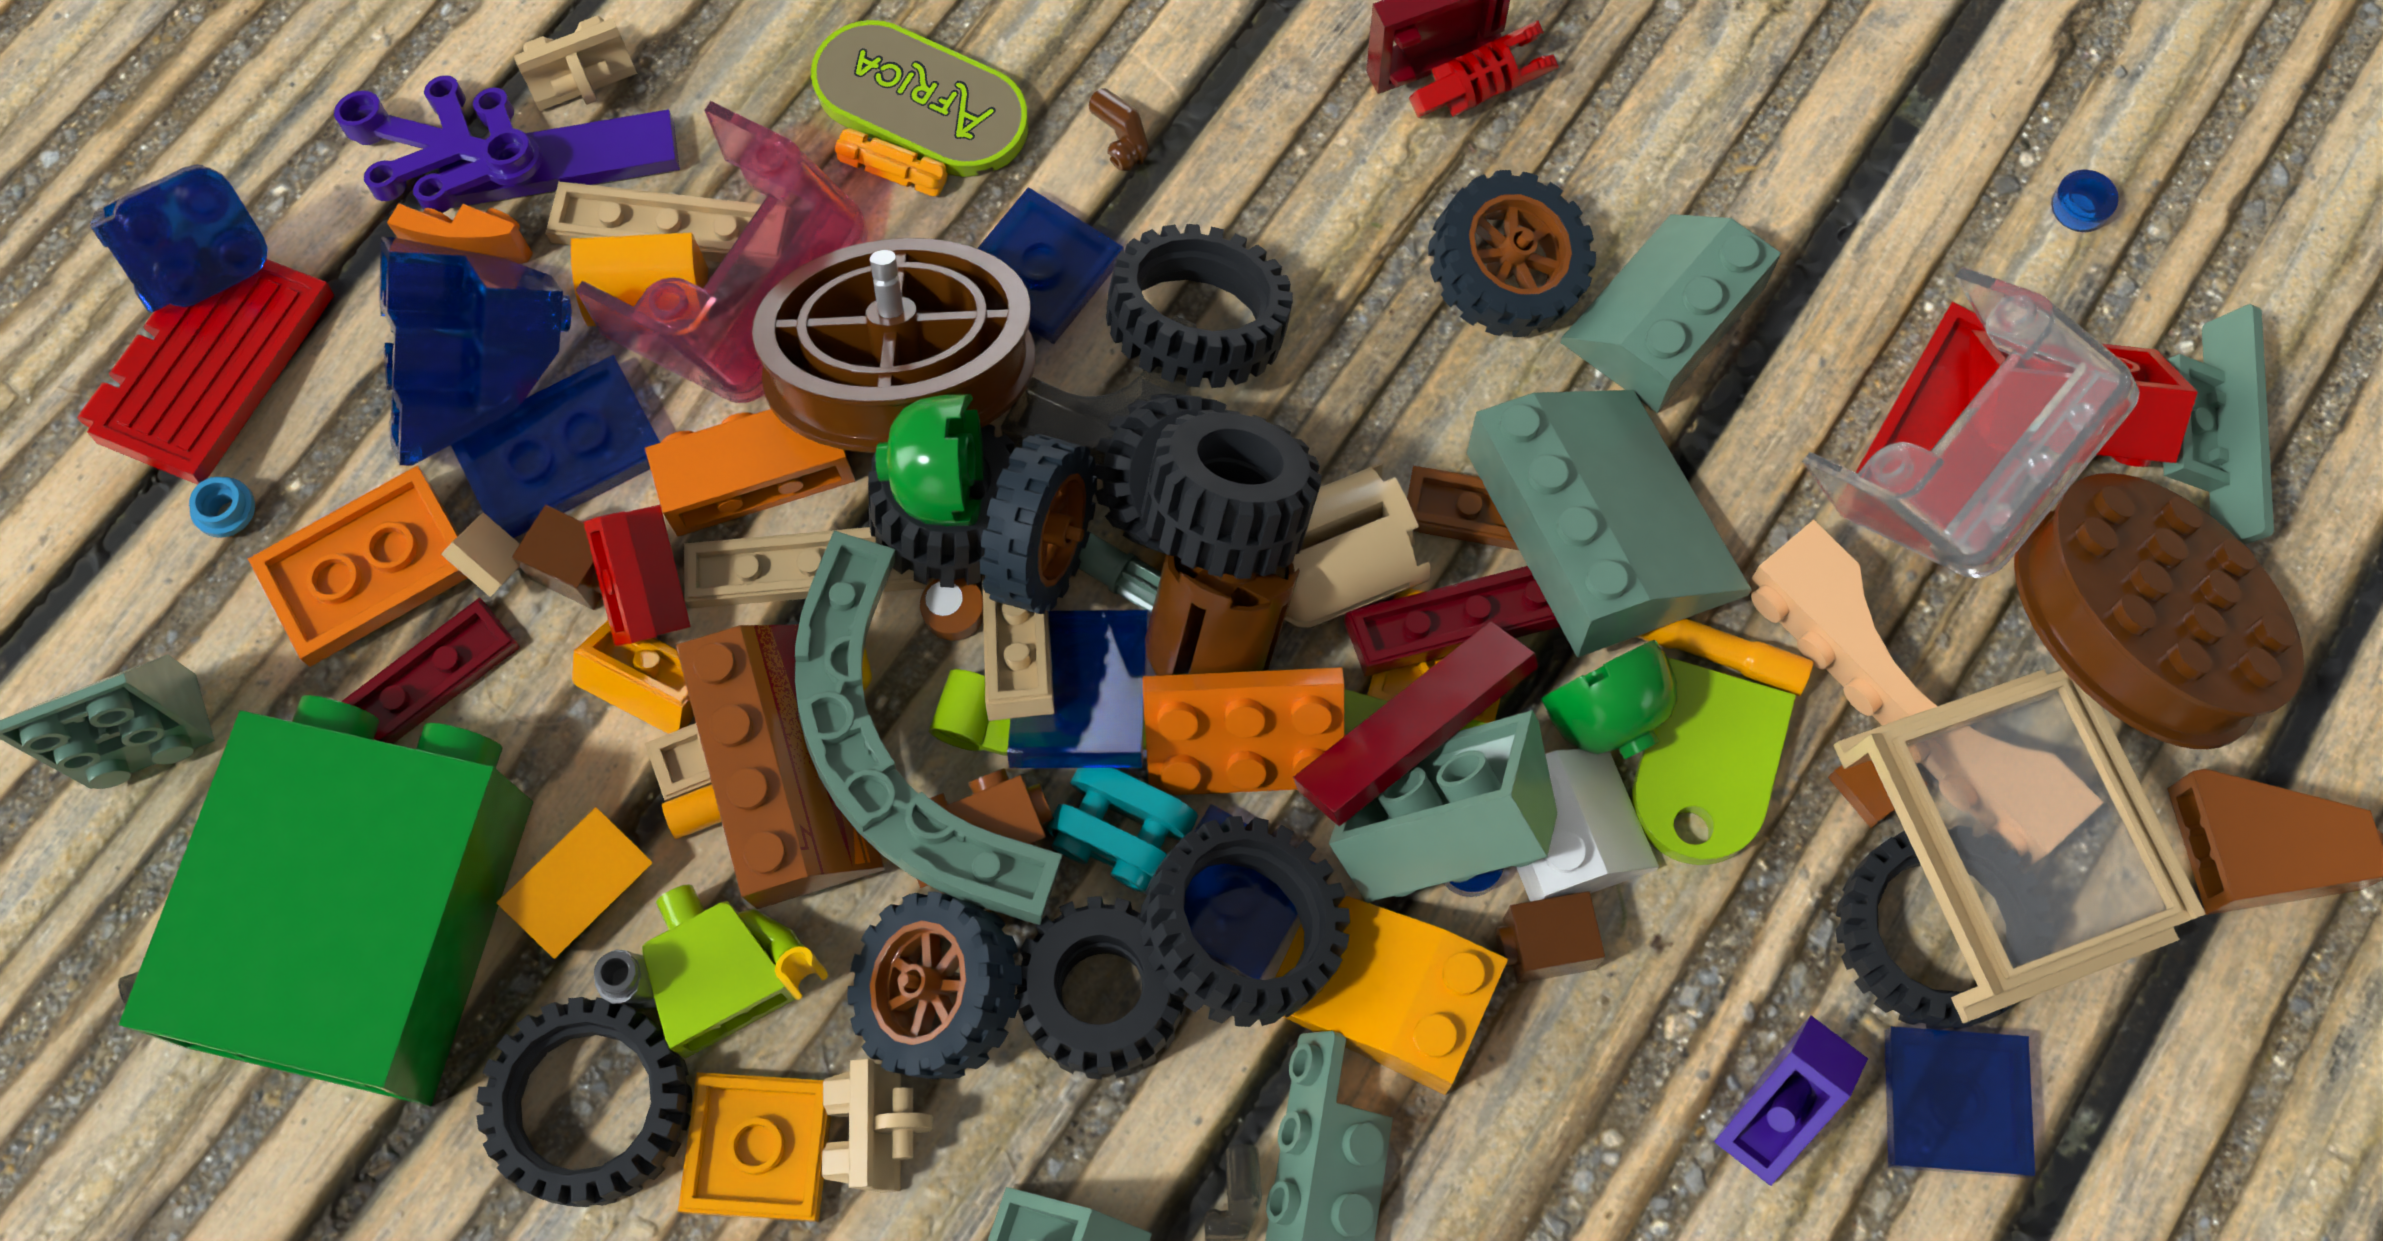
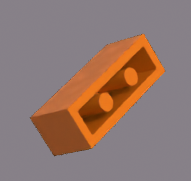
(740, 470)

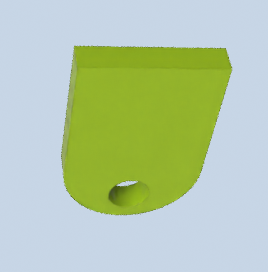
(1713, 762)

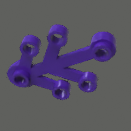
(503, 157)

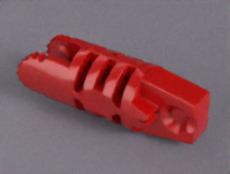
(1482, 74)

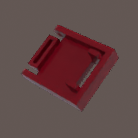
(1427, 36)

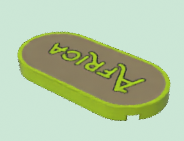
(920, 96)

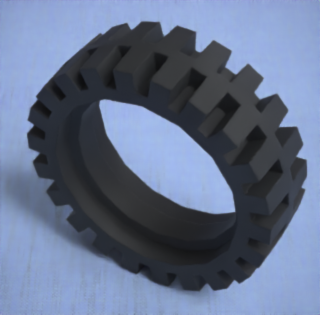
(1188, 349)
(1296, 876)
(1867, 951)
(522, 1054)

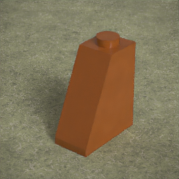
(2271, 843)

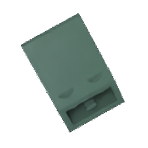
(116, 724)

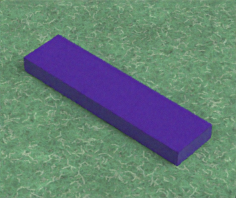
(588, 156)

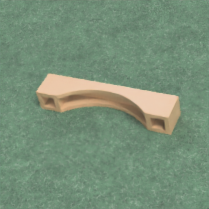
(1821, 602)

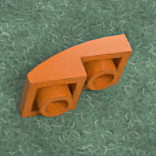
(470, 230)

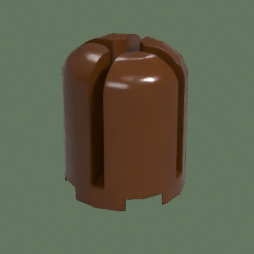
(1216, 620)

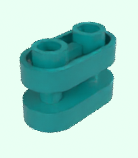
(1084, 835)

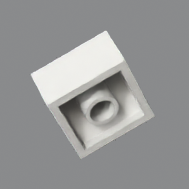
(1595, 830)

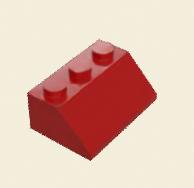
(2153, 427)

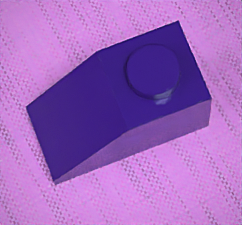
(1792, 1100)

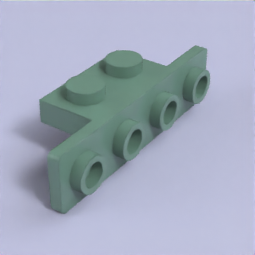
(2228, 427)
(1328, 1153)

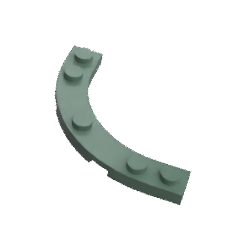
(860, 771)

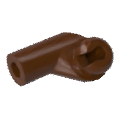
(1127, 124)

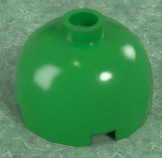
(934, 460)
(1616, 703)

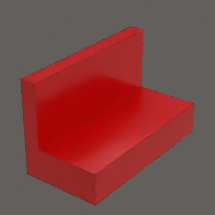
(637, 574)

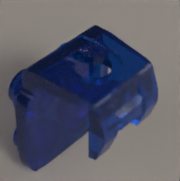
(181, 237)

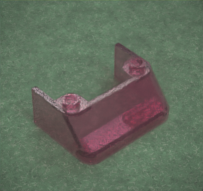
(709, 329)

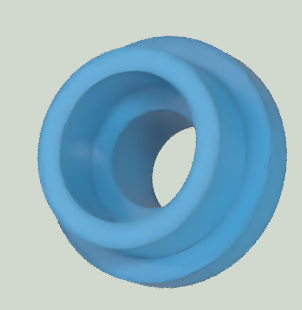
(211, 496)

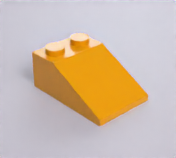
(1403, 993)

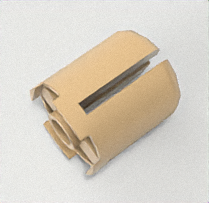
(1354, 549)

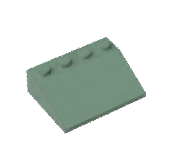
(1601, 514)

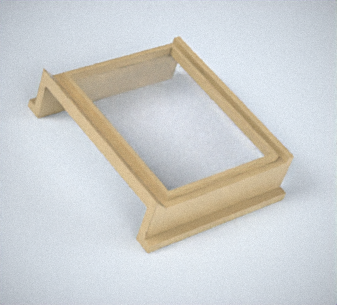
(2030, 835)

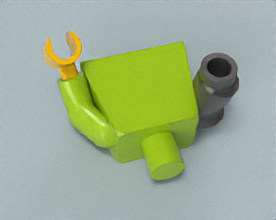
(708, 970)

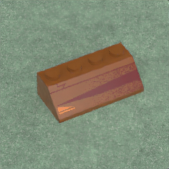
(770, 799)

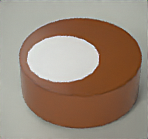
(952, 611)

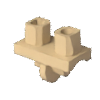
(575, 63)
(878, 1127)

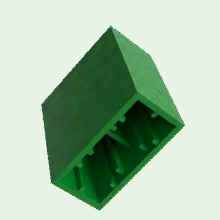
(333, 900)

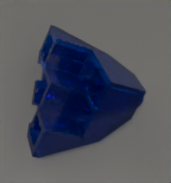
(465, 340)

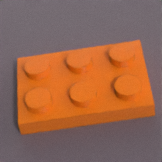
(359, 566)
(1239, 728)

